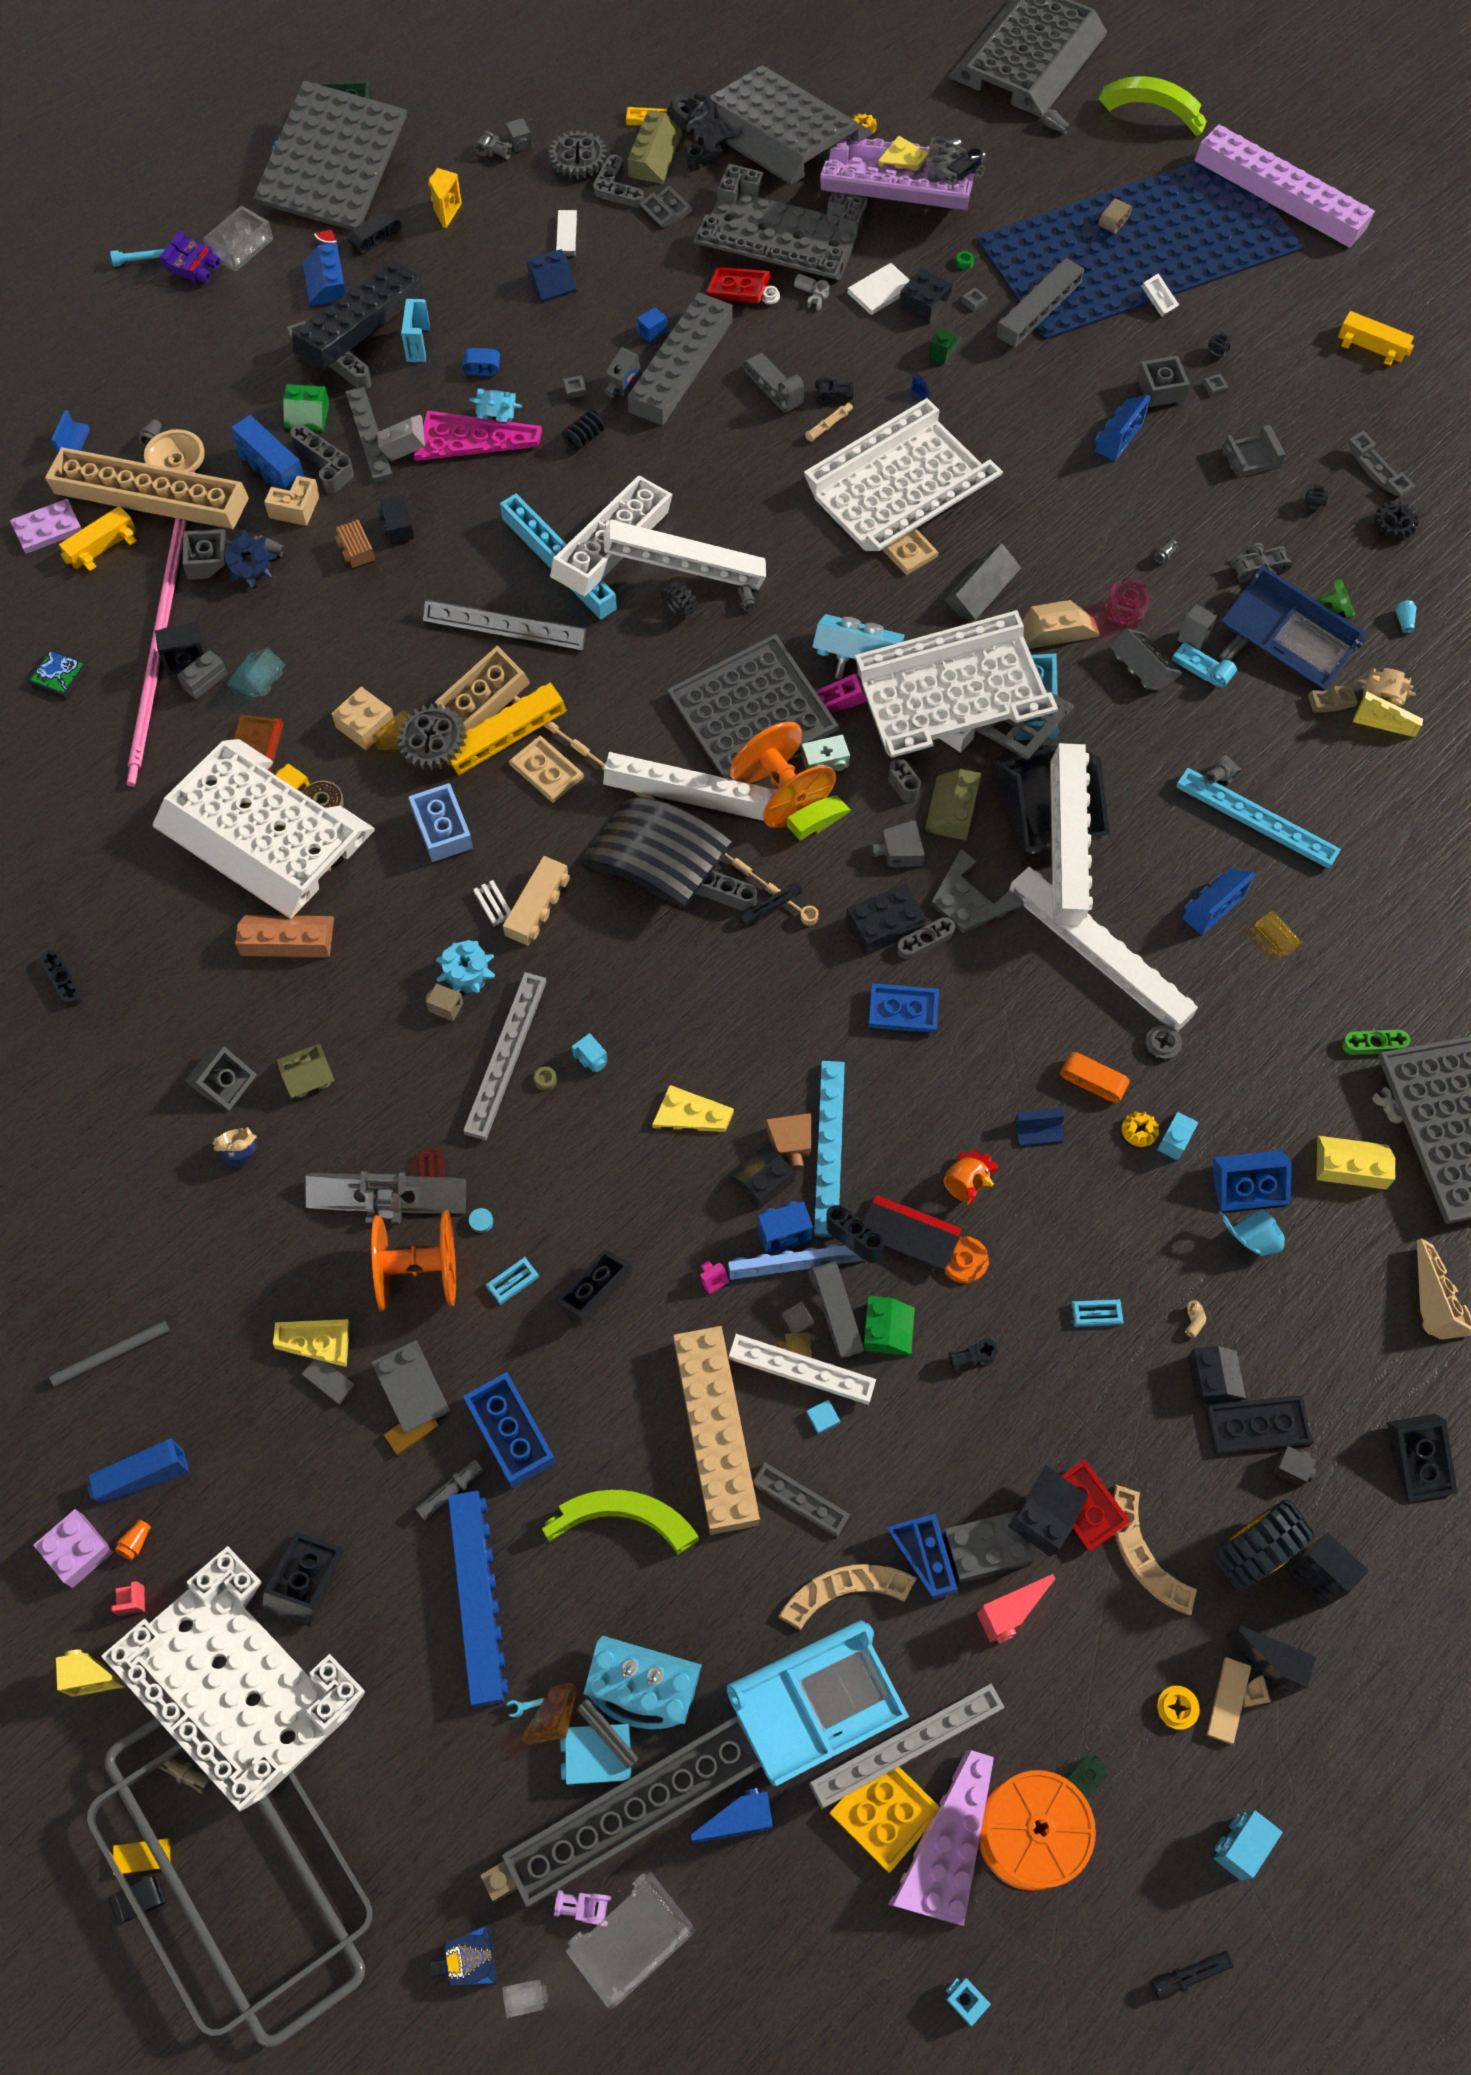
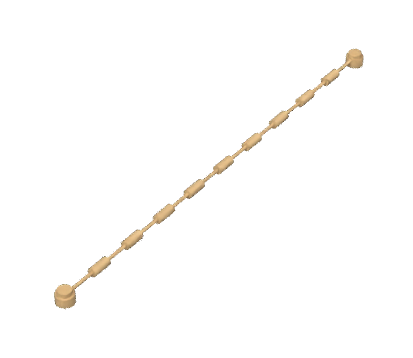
(809, 914)

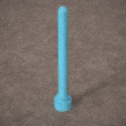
(119, 258)

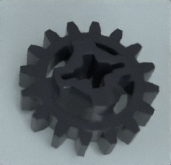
(1396, 520)

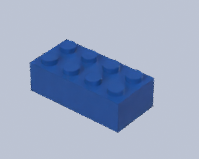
(266, 454)
(509, 1430)

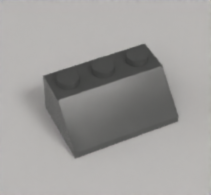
(1145, 659)

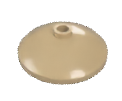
(175, 450)

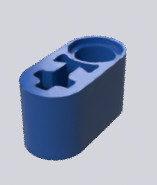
(481, 361)

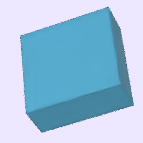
(823, 1417)

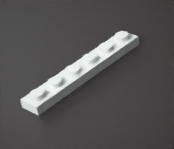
(802, 1369)

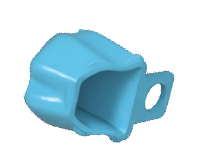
(1258, 1233)

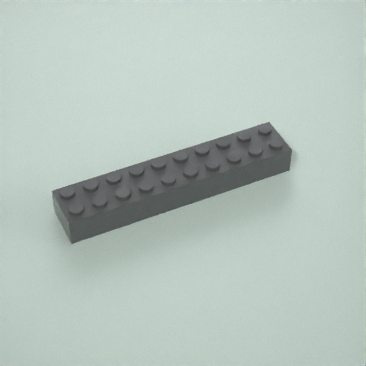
(630, 1813)

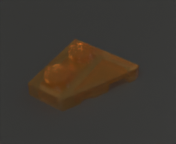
(553, 1715)

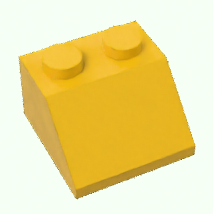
(445, 195)

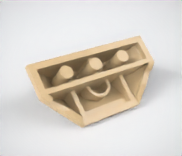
(1057, 624)

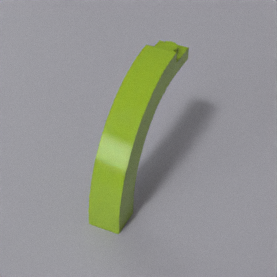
(1156, 92)
(624, 1504)

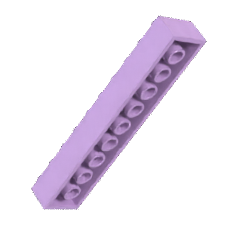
(1284, 185)

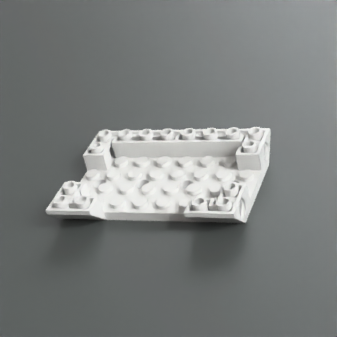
(244, 841)
(208, 1705)

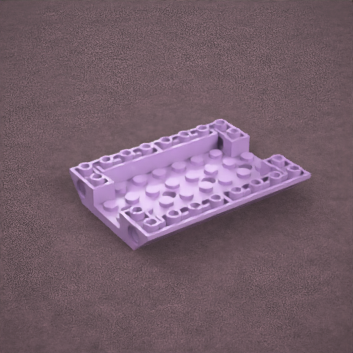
(856, 171)

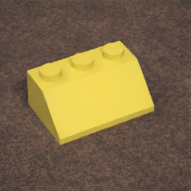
(1355, 1162)

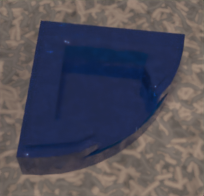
(919, 387)

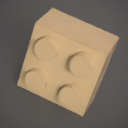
(362, 717)

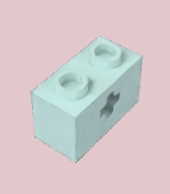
(826, 752)

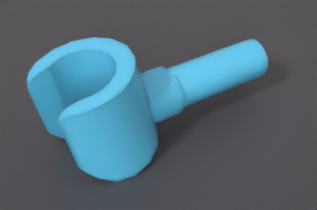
(524, 1706)

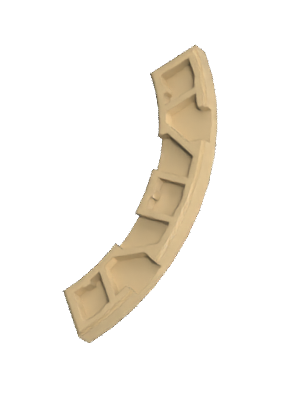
(1141, 1561)
(842, 1582)

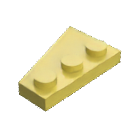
(1386, 716)
(687, 1110)
(314, 1339)

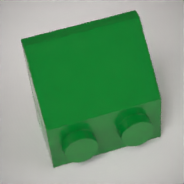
(305, 407)
(888, 1326)

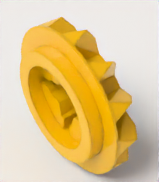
(869, 120)
(1141, 1138)
(1186, 1700)

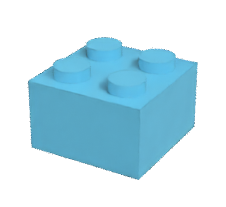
(1246, 1844)

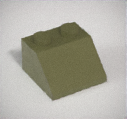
(305, 1071)

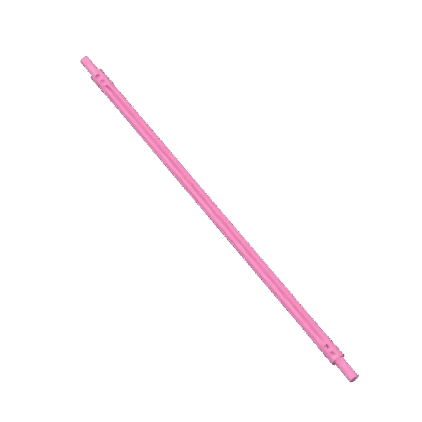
(154, 659)

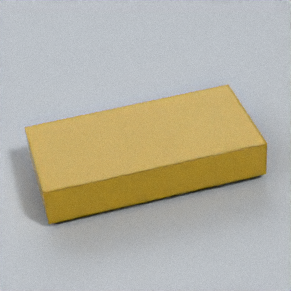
(137, 1856)

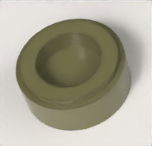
(545, 1078)

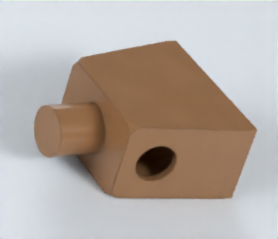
(791, 1138)

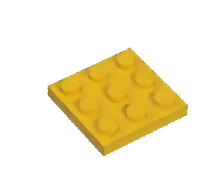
(886, 1816)

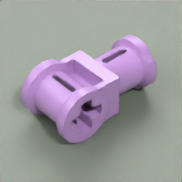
(585, 1906)

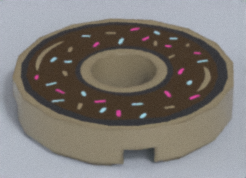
(326, 790)

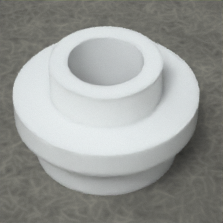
(770, 295)

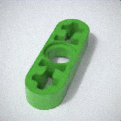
(1367, 1048)

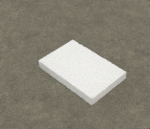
(879, 288)

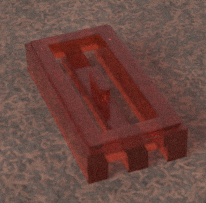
(430, 1154)

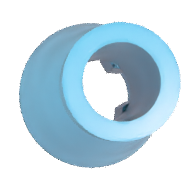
(1406, 615)

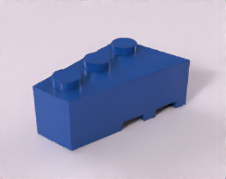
(926, 1552)

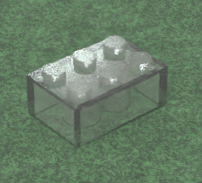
(239, 238)

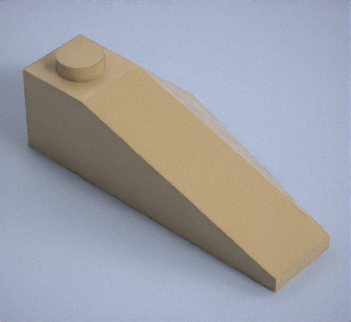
(1438, 1304)

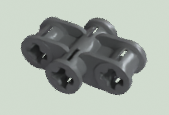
(1255, 557)

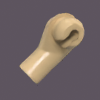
(1197, 1318)

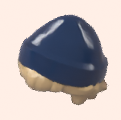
(236, 1147)

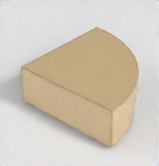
(1256, 1693)

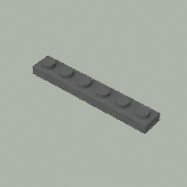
(368, 435)

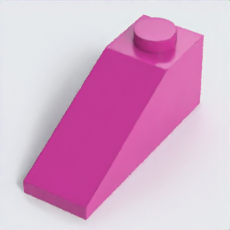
(843, 694)

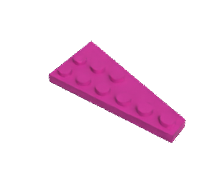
(465, 435)

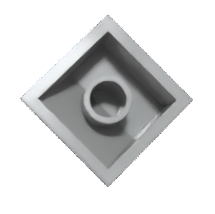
(402, 438)

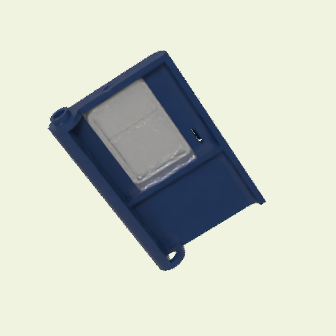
(1293, 627)

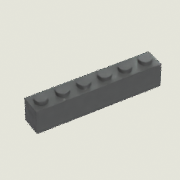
(1040, 302)

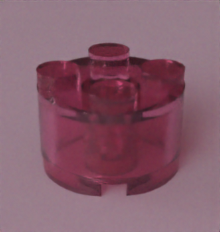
(1128, 602)

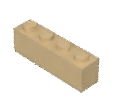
(536, 900)

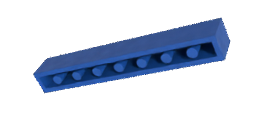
(476, 1599)

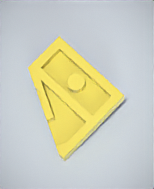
(904, 155)

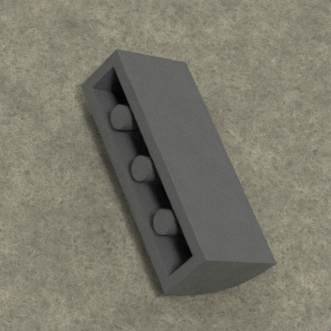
(983, 583)

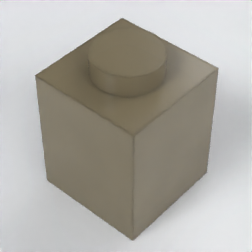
(444, 1002)
(499, 1882)

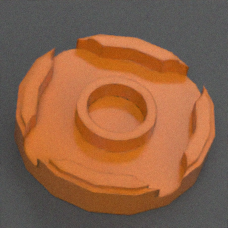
(968, 1261)

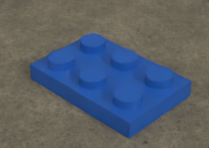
(903, 1008)

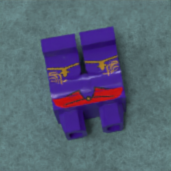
(189, 258)

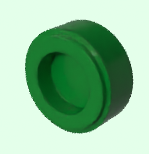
(964, 260)

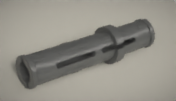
(453, 1486)

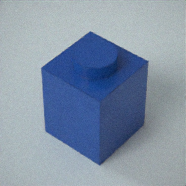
(652, 324)

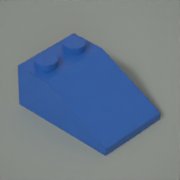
(742, 1817)

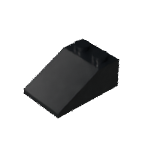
(1423, 1456)
(1048, 1512)
(302, 1579)
(1278, 1662)

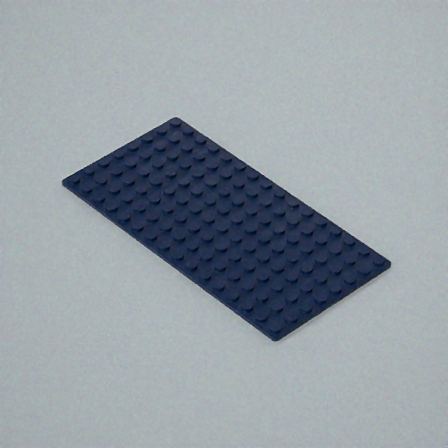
(1181, 226)

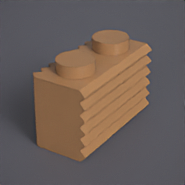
(354, 543)

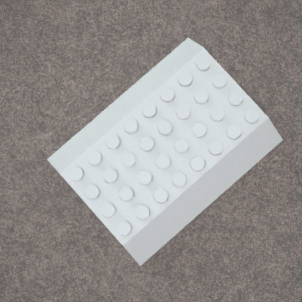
(897, 477)

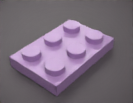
(46, 526)

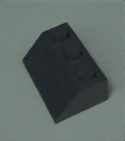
(594, 1287)

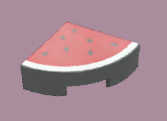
(325, 237)

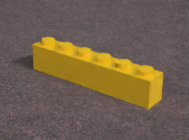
(508, 727)

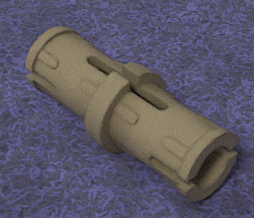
(186, 1774)

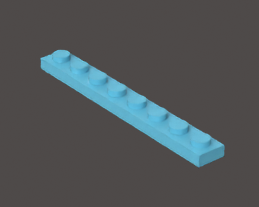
(1259, 818)
(829, 1142)

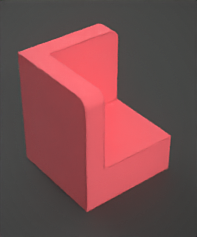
(129, 1600)

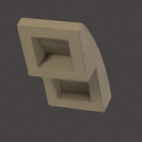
(1336, 699)

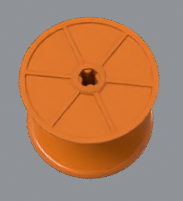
(768, 756)
(397, 1261)
(1062, 1824)

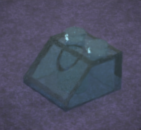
(257, 673)

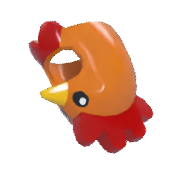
(969, 1176)

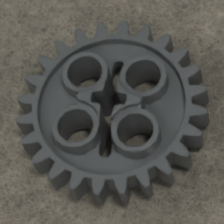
(564, 154)
(415, 734)

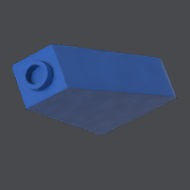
(138, 1472)

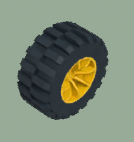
(1263, 1545)

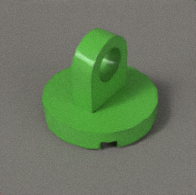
(1339, 599)

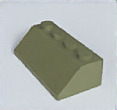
(654, 148)

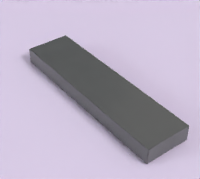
(801, 1499)

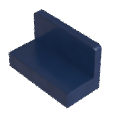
(1039, 1127)

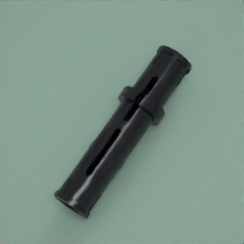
(771, 903)
(1163, 1988)

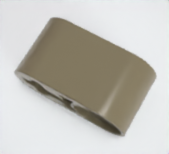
(1115, 216)

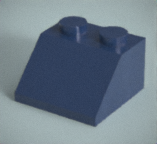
(551, 275)

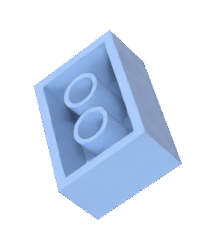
(441, 822)

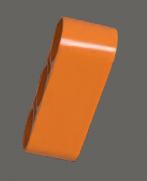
(1094, 1077)

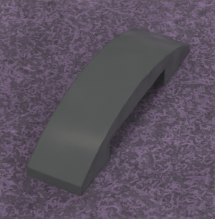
(1376, 467)

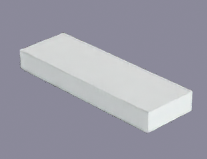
(567, 231)

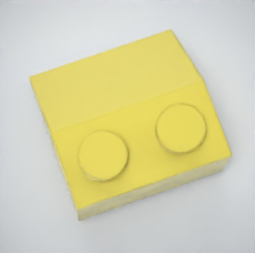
(83, 1675)

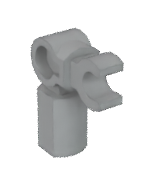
(819, 289)
(1389, 1105)

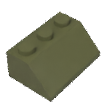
(953, 804)

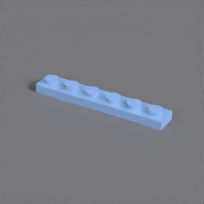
(790, 1261)

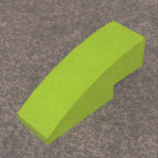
(817, 816)

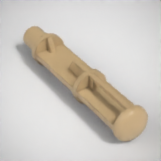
(825, 425)

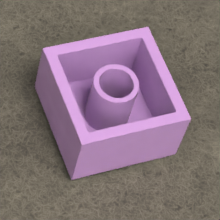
(73, 1548)

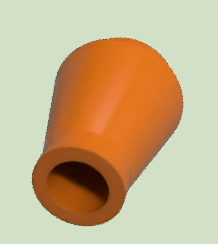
(132, 1542)

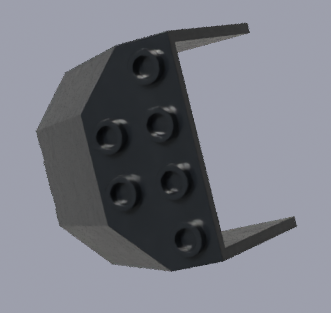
(1027, 796)

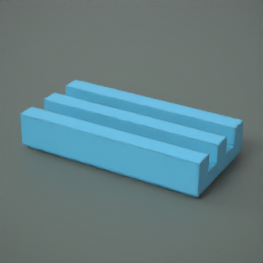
(517, 1288)
(1099, 1313)

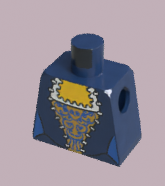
(468, 1959)

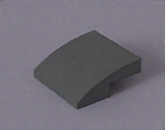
(666, 207)

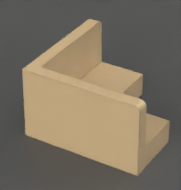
(293, 505)

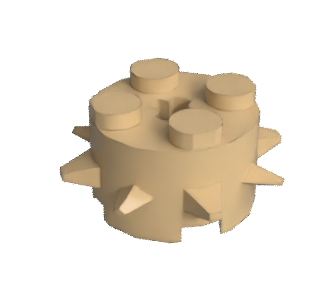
(1388, 685)

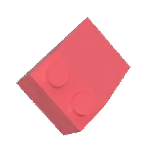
(1006, 1613)

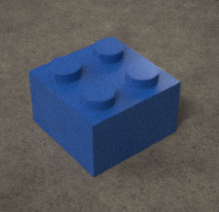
(784, 1228)

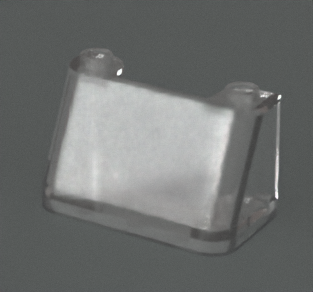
(630, 1941)

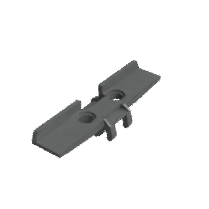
(430, 1193)

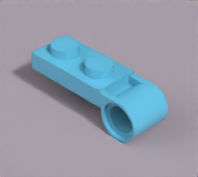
(1204, 666)

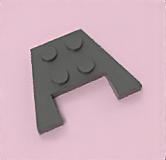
(964, 903)

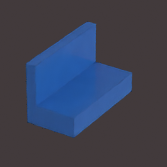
(69, 433)

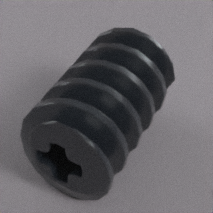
(583, 429)

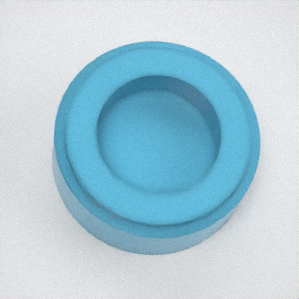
(481, 1220)

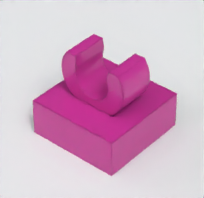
(713, 1277)

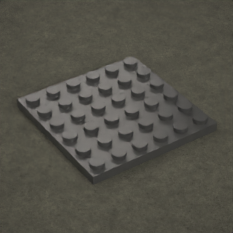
(746, 696)

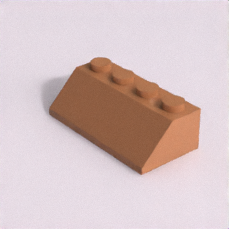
(284, 936)

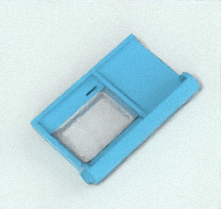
(815, 1695)

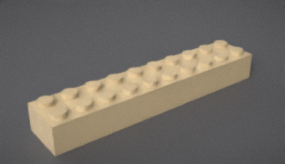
(147, 488)

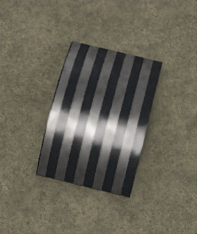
(657, 849)

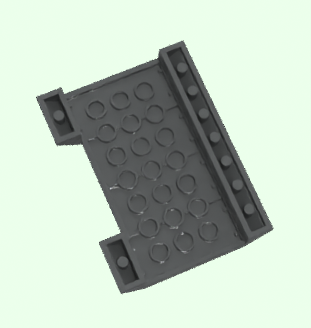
(781, 122)

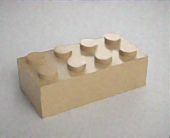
(485, 689)

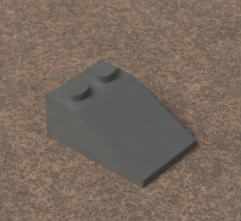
(410, 1386)

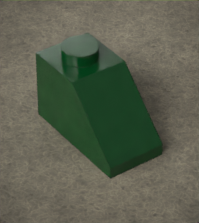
(943, 345)

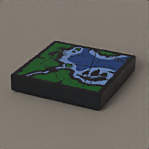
(57, 673)

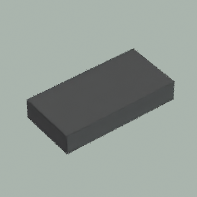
(329, 1380)

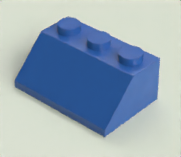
(324, 275)
(1122, 427)
(1218, 899)
(1252, 1180)

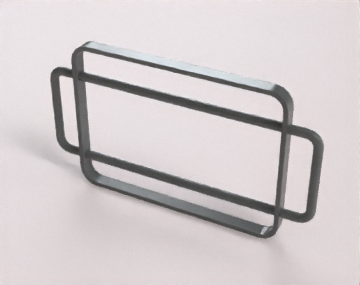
(121, 1787)

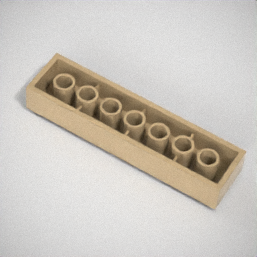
(716, 1430)

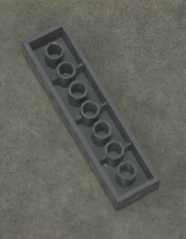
(680, 359)

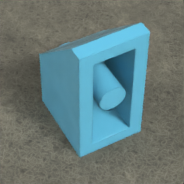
(1177, 1136)

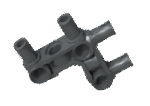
(941, 155)

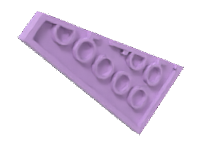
(946, 1855)

